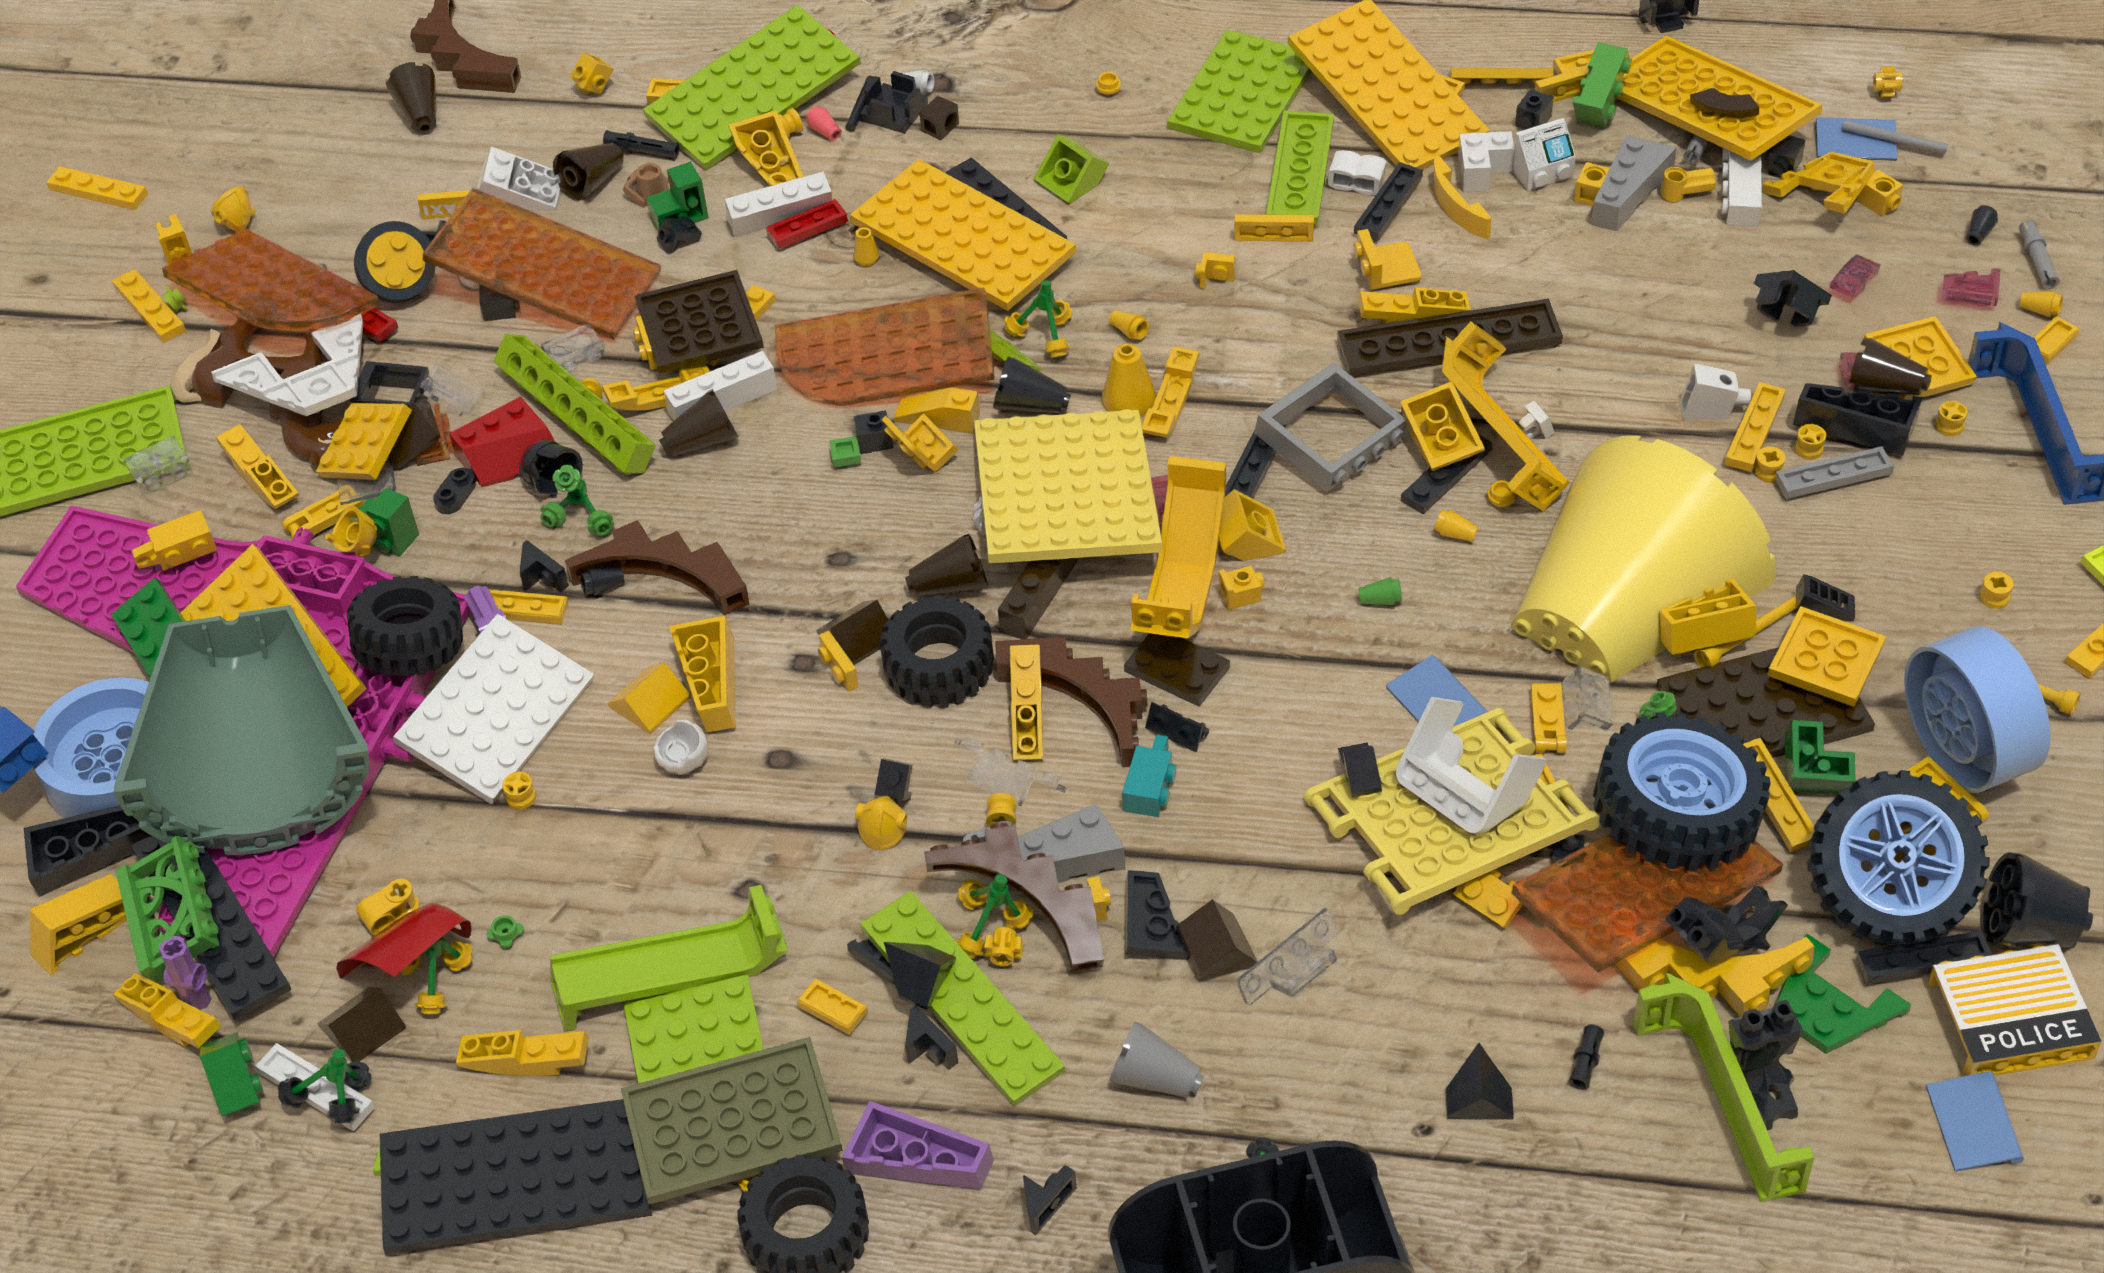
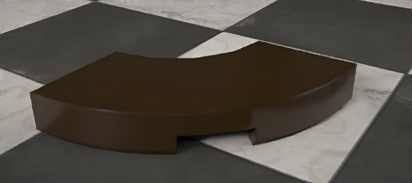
(1733, 105)

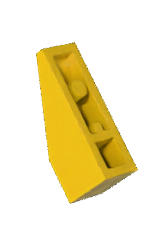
(947, 408)

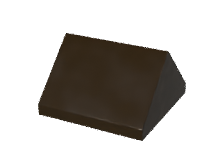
(416, 435)
(858, 630)
(1215, 940)
(363, 1024)

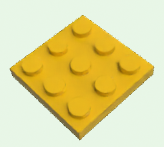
(1932, 347)
(363, 441)
(1827, 656)

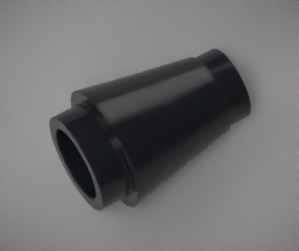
(1981, 223)
(601, 580)

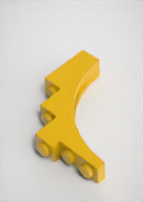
(1739, 979)

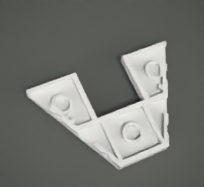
(308, 390)

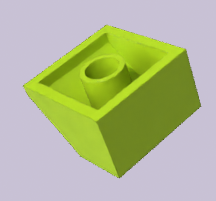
(1070, 169)

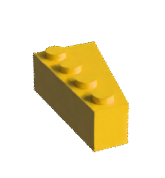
(709, 666)

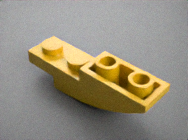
(1421, 304)
(256, 468)
(1026, 702)
(165, 1012)
(520, 1055)

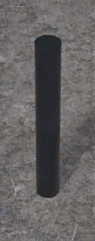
(858, 107)

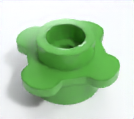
(502, 924)

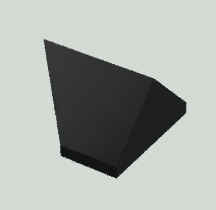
(918, 971)
(1479, 1090)

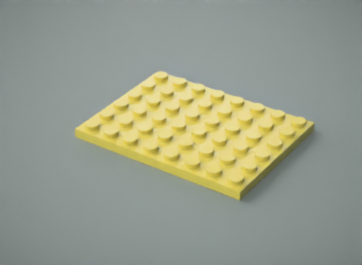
(1066, 486)

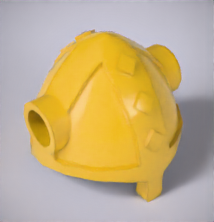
(233, 209)
(353, 534)
(881, 823)

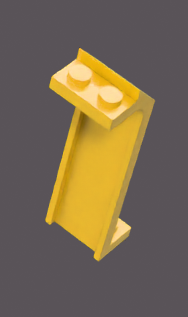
(1465, 365)

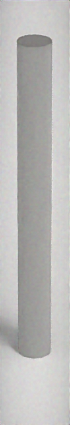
(1895, 137)

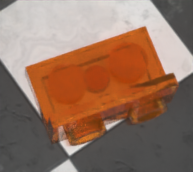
(440, 449)

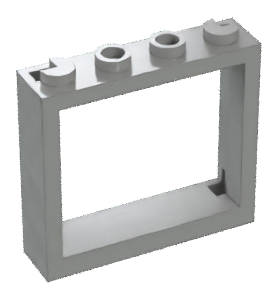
(1324, 474)

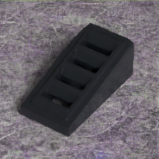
(1811, 595)

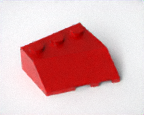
(497, 441)

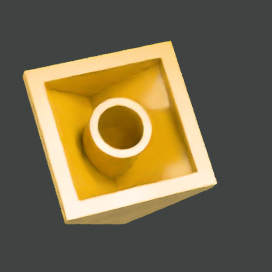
(651, 697)

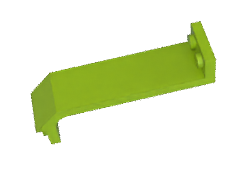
(667, 961)
(1691, 1010)

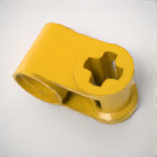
(386, 906)

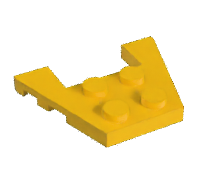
(1832, 173)

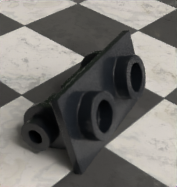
(1175, 726)

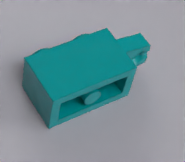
(1148, 779)

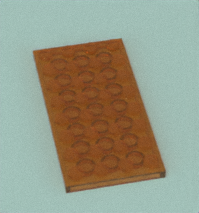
(541, 263)
(1617, 903)

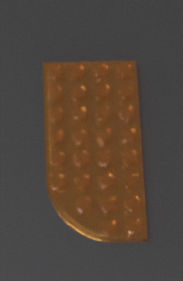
(269, 284)
(889, 349)

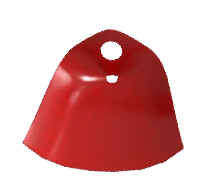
(405, 939)

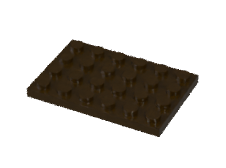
(1760, 706)

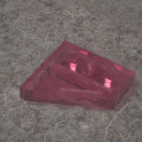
(1972, 288)

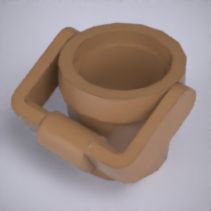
(649, 182)

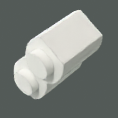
(1357, 172)

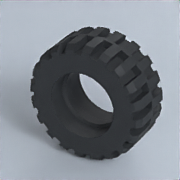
(405, 626)
(940, 679)
(797, 1184)

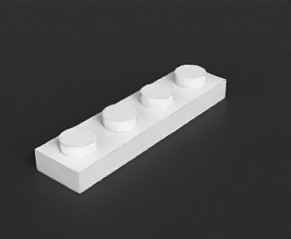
(283, 1064)

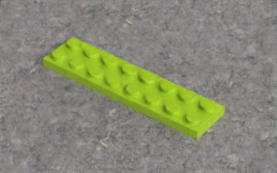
(971, 1005)

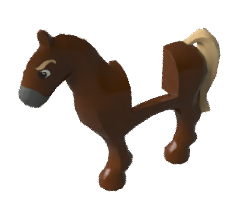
(301, 433)

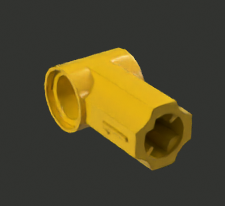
(1680, 182)

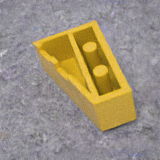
(1709, 620)
(73, 920)

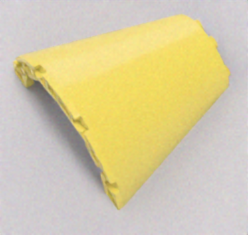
(1633, 539)

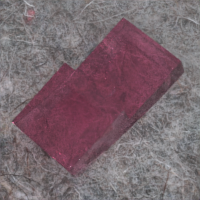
(1854, 276)

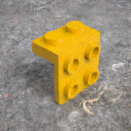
(1387, 263)
(922, 442)

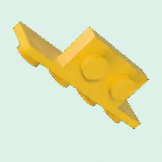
(1490, 897)

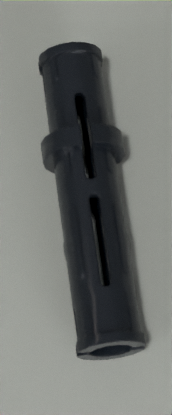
(630, 143)

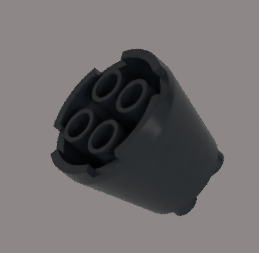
(2033, 905)

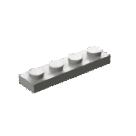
(1834, 472)

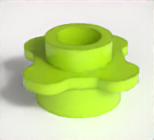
(174, 298)

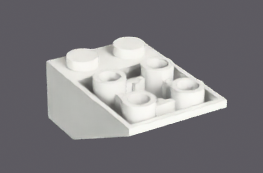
(519, 181)

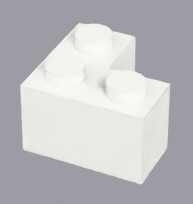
(1482, 155)

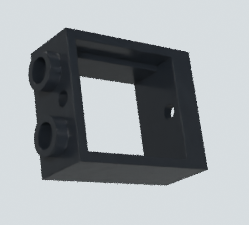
(392, 375)

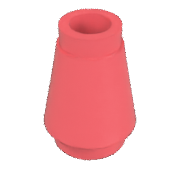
(823, 123)

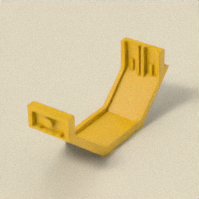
(1188, 550)

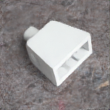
(1711, 394)

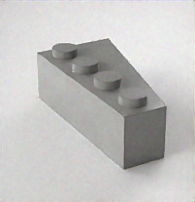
(1630, 179)
(1078, 844)

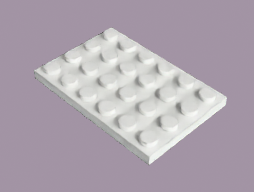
(493, 708)

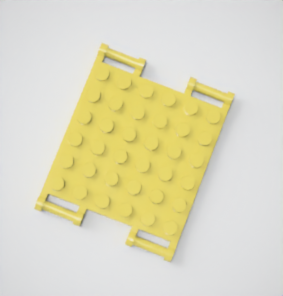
(1428, 848)

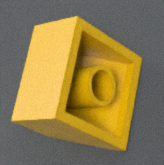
(1249, 528)

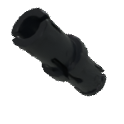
(1586, 1057)

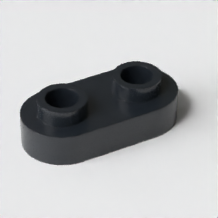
(454, 490)

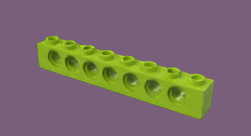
(574, 404)

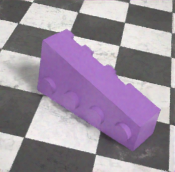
(915, 1150)

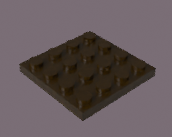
(698, 321)

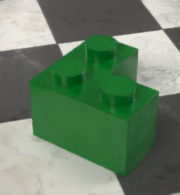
(683, 198)
(393, 521)
(1809, 766)
(229, 1074)

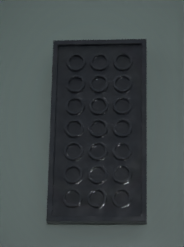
(509, 1176)

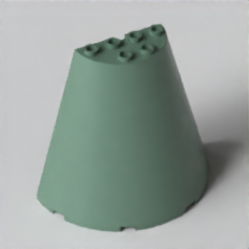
(241, 738)

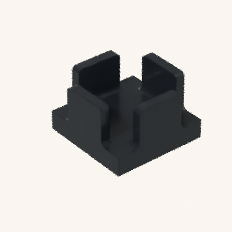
(1666, 13)
(893, 105)
(1794, 291)

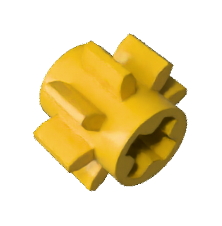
(1887, 82)
(1003, 946)

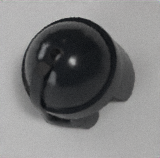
(541, 462)

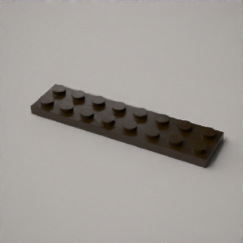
(1424, 339)

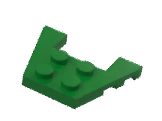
(1828, 1014)

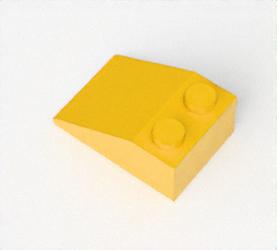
(1441, 426)

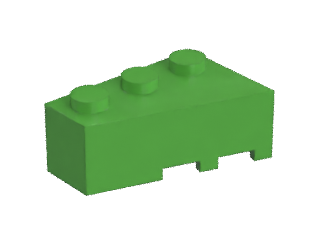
(1602, 85)

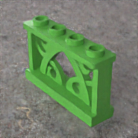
(140, 910)

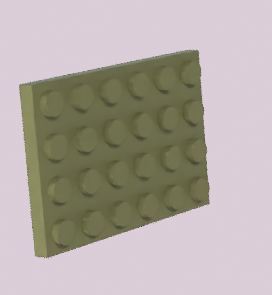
(729, 1119)

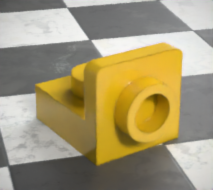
(1215, 267)

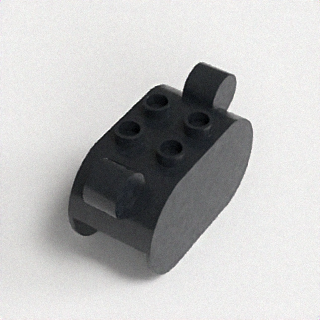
(1264, 1214)

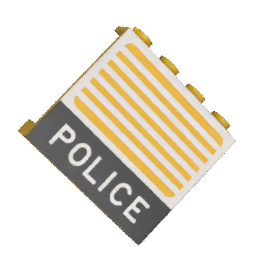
(2017, 1010)

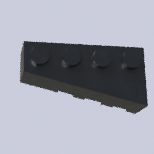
(1859, 416)
(78, 846)

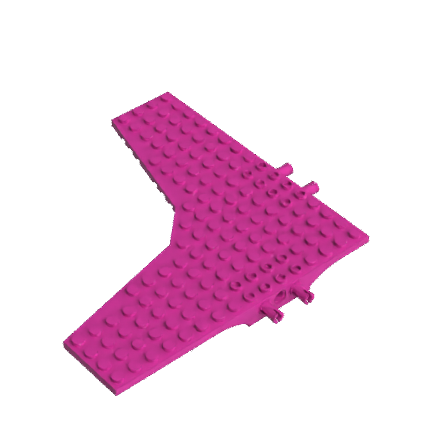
(91, 572)

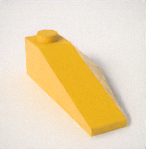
(766, 147)

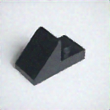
(538, 566)
(1360, 769)
(926, 1036)
(1045, 1202)

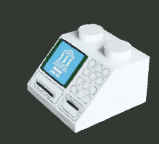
(1544, 154)

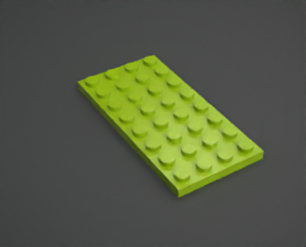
(762, 74)
(81, 448)

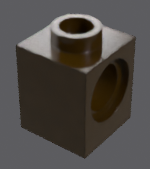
(939, 117)

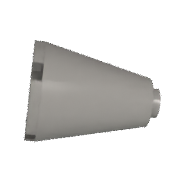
(1155, 1065)

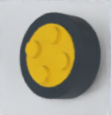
(392, 261)

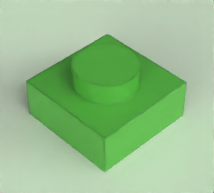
(845, 451)

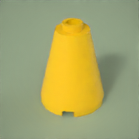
(1128, 382)

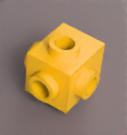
(591, 73)

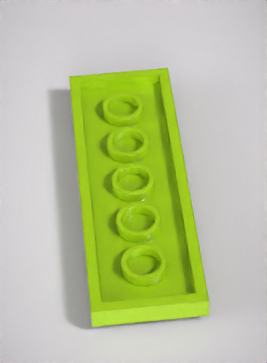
(1300, 164)

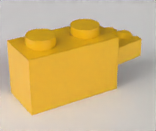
(176, 542)

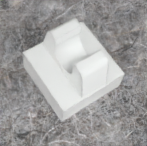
(1536, 422)

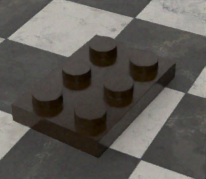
(1177, 667)

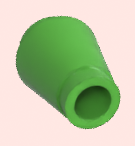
(1381, 592)

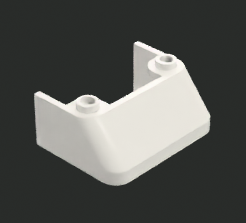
(1433, 773)

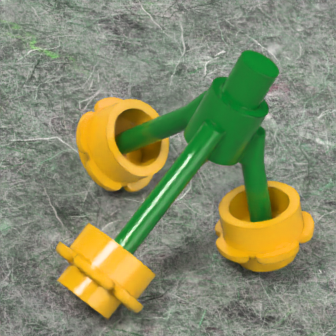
(1057, 314)
(974, 895)
(455, 956)

